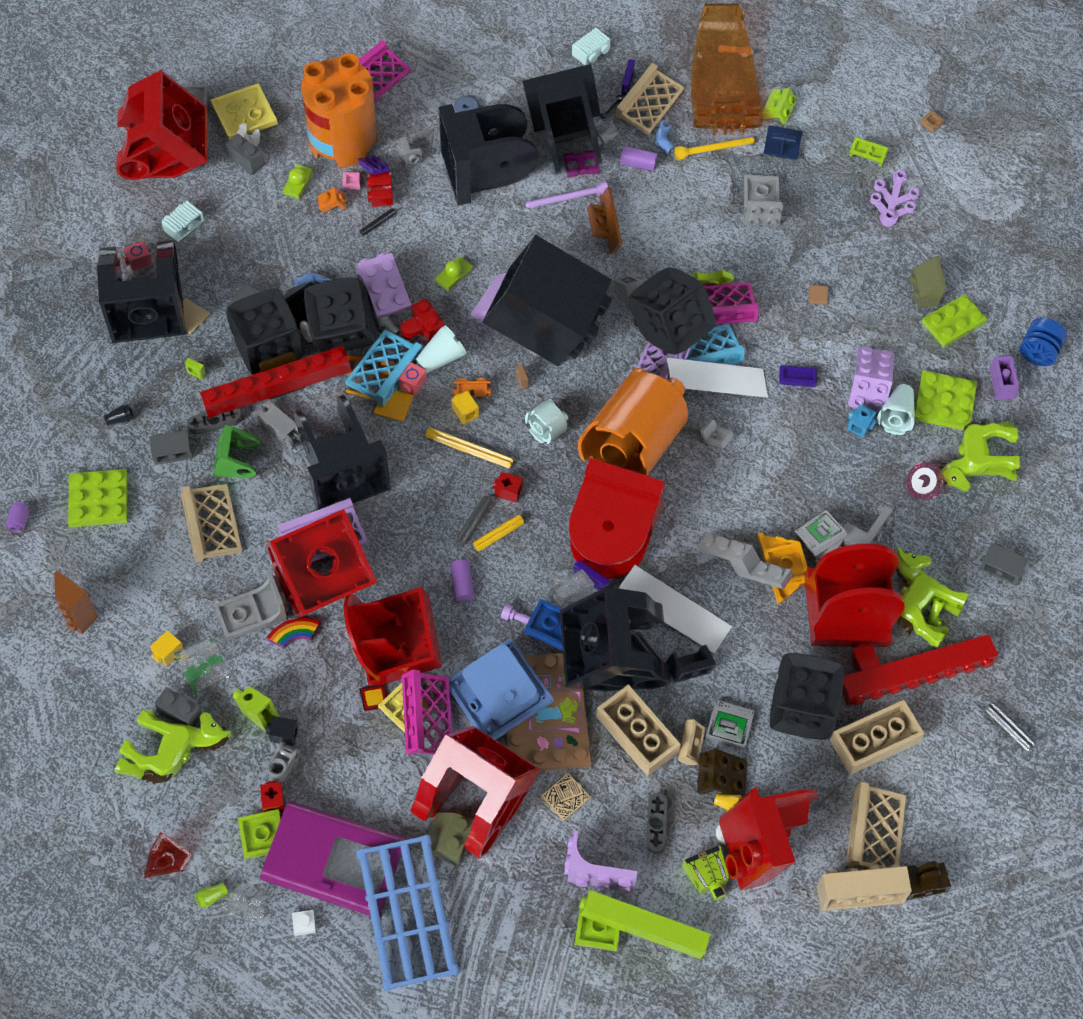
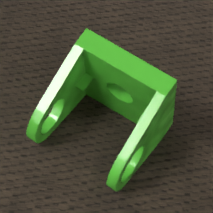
(227, 466)

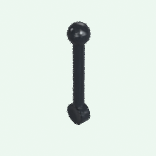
(619, 98)

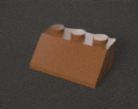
(73, 604)

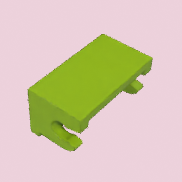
(869, 150)

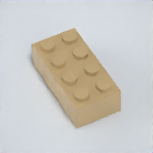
(638, 730)
(877, 737)
(863, 887)

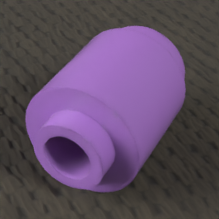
(17, 516)

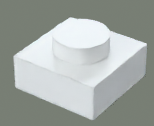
(303, 922)

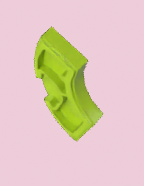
(716, 278)

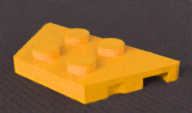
(787, 555)

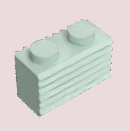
(591, 46)
(182, 220)

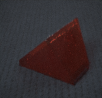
(166, 857)

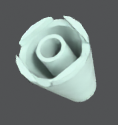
(440, 350)
(898, 411)

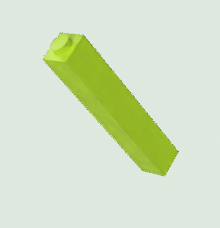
(644, 924)

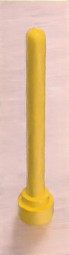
(682, 152)

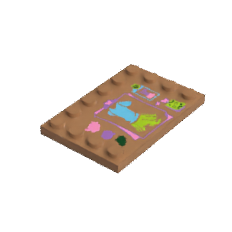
(559, 732)

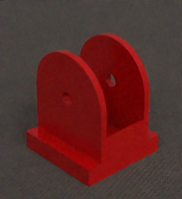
(614, 518)
(853, 596)

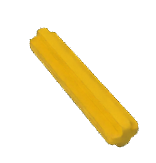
(498, 533)

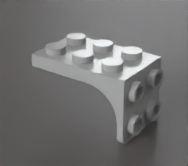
(762, 200)
(252, 609)

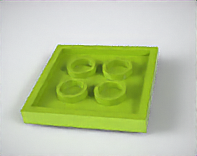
(945, 400)
(98, 498)

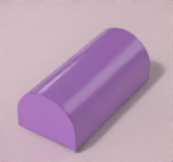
(638, 158)
(462, 581)

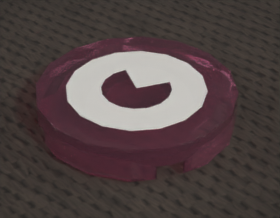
(925, 481)

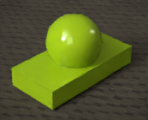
(297, 181)
(453, 273)

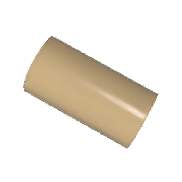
(691, 742)

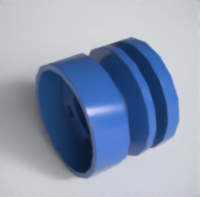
(1043, 341)

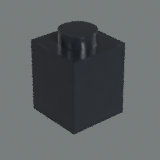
(282, 730)

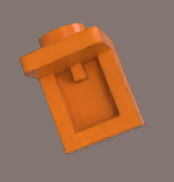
(331, 199)

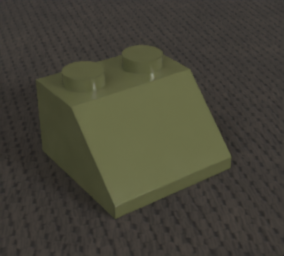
(928, 283)
(449, 836)

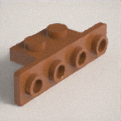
(604, 220)

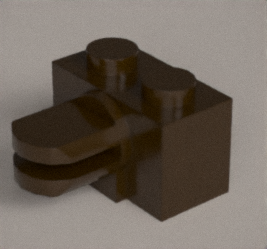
(928, 880)

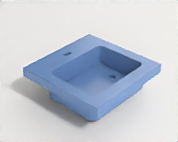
(501, 689)

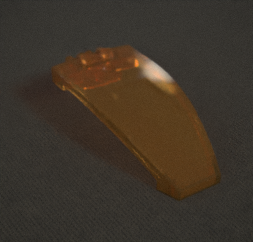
(724, 72)

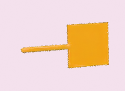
(395, 408)

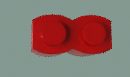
(380, 189)

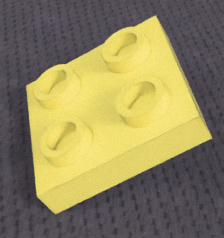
(393, 707)

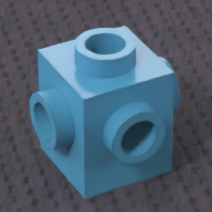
(861, 420)

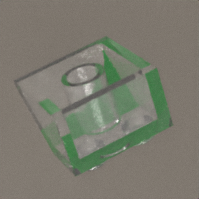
(202, 664)

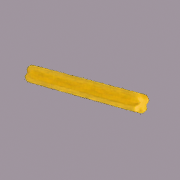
(469, 447)

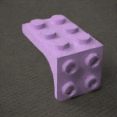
(383, 284)
(872, 378)
(602, 877)

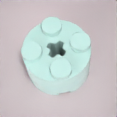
(546, 421)

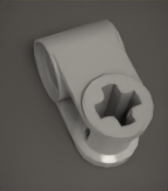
(284, 758)

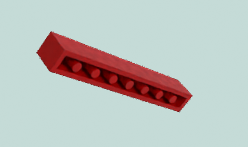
(275, 381)
(919, 669)

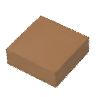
(932, 121)
(818, 294)
(522, 377)

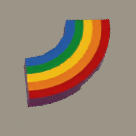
(292, 630)

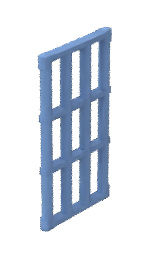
(400, 932)

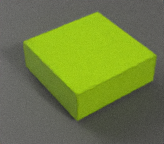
(195, 368)

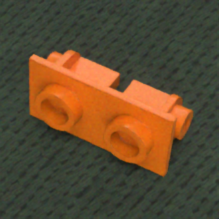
(479, 387)

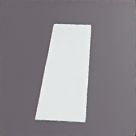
(718, 377)
(679, 610)

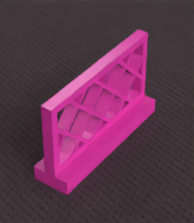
(372, 58)
(737, 312)
(414, 711)

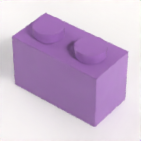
(1004, 377)

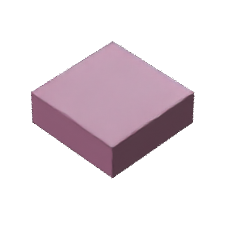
(351, 181)

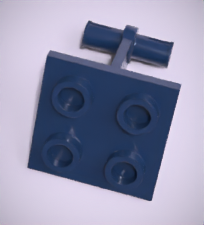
(782, 142)

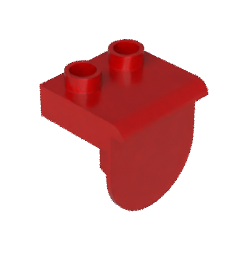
(393, 635)
(758, 834)

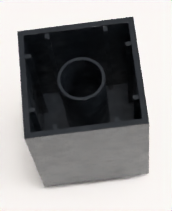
(549, 302)

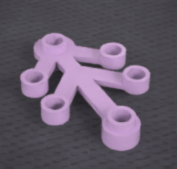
(899, 179)

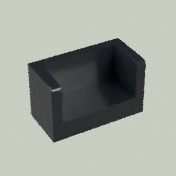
(691, 665)

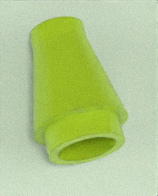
(209, 895)

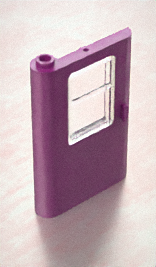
(319, 858)

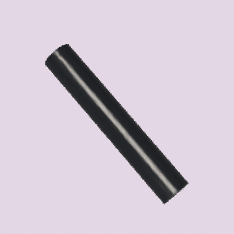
(377, 222)

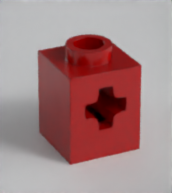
(508, 486)
(864, 657)
(277, 802)

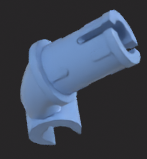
(661, 138)
(313, 277)

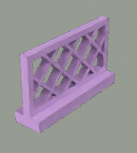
(664, 371)
(299, 522)

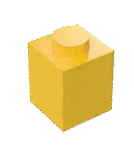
(465, 407)
(165, 647)

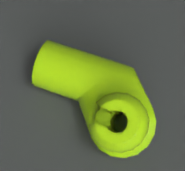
(934, 613)

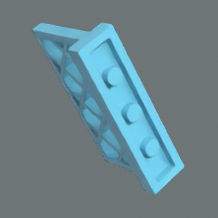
(723, 356)
(389, 384)

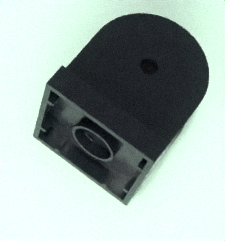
(564, 107)
(475, 153)
(344, 464)

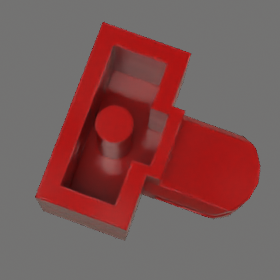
(423, 321)

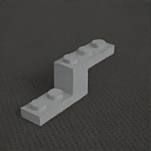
(857, 536)
(745, 560)

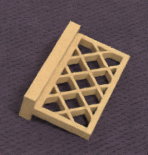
(636, 93)
(195, 528)
(859, 821)

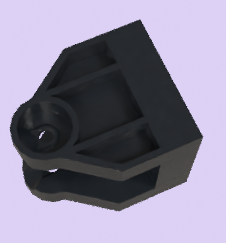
(141, 306)
(599, 642)

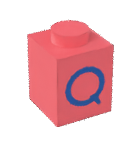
(137, 256)
(412, 379)

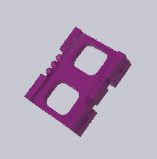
(580, 158)

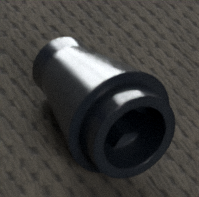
(119, 415)

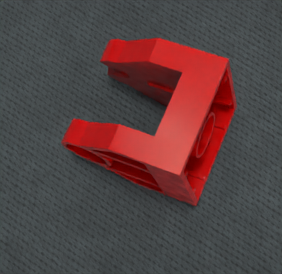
(163, 130)
(293, 556)
(488, 765)

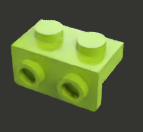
(779, 104)

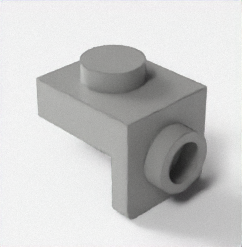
(409, 156)
(716, 435)

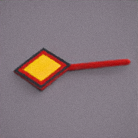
(372, 697)

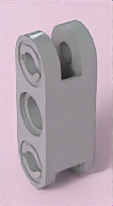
(277, 423)

